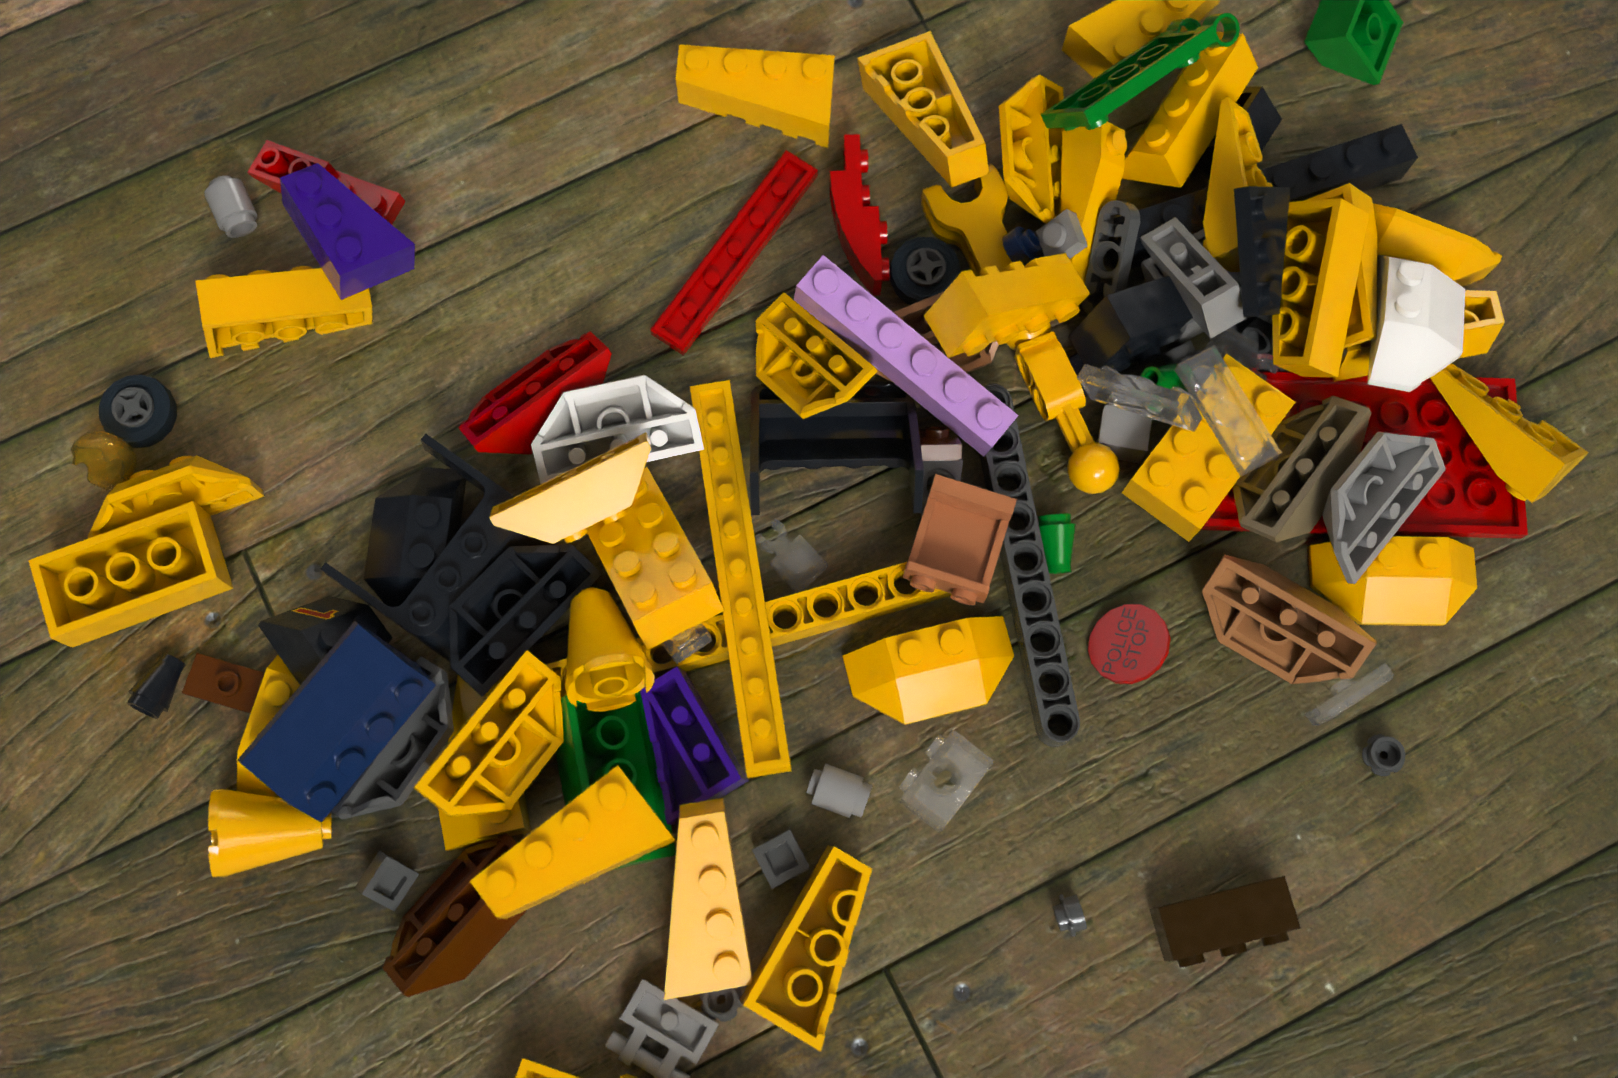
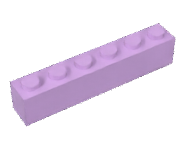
(903, 355)

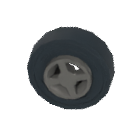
(925, 257)
(138, 396)

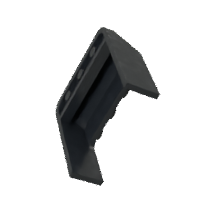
(867, 430)
(456, 568)

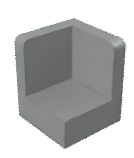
(1124, 433)

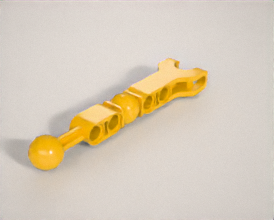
(1040, 356)

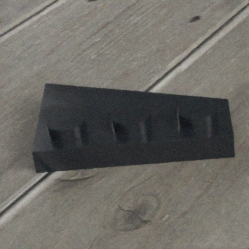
(1261, 246)

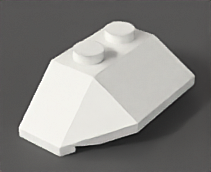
(1416, 323)
(610, 414)

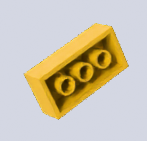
(1190, 470)
(655, 567)
(130, 574)

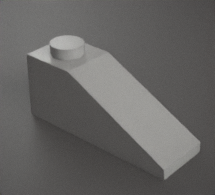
(1199, 278)

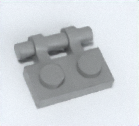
(669, 1023)

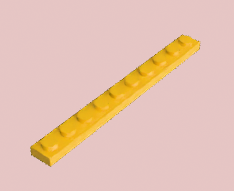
(740, 583)

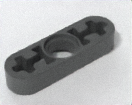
(1101, 244)

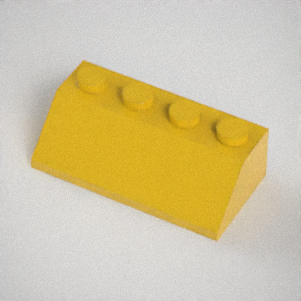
(1189, 115)

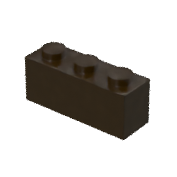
(1225, 921)

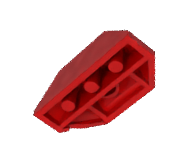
(518, 407)

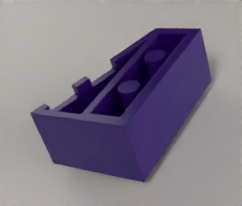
(344, 232)
(687, 745)

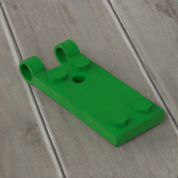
(1139, 70)

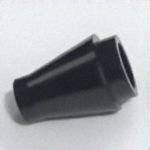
(157, 686)

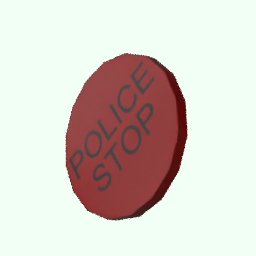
(1129, 644)

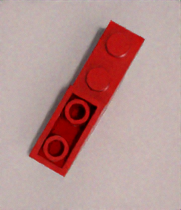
(278, 161)
(855, 220)

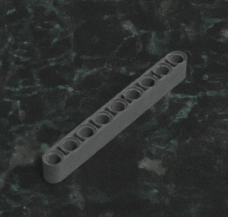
(1034, 582)

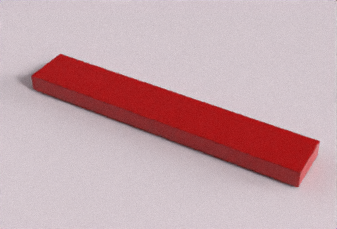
(734, 252)

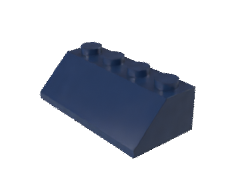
(337, 722)

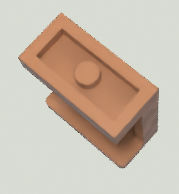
(959, 540)

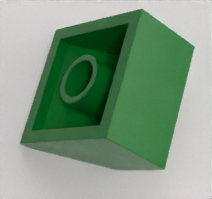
(1354, 37)

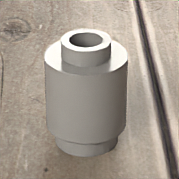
(231, 206)
(839, 791)

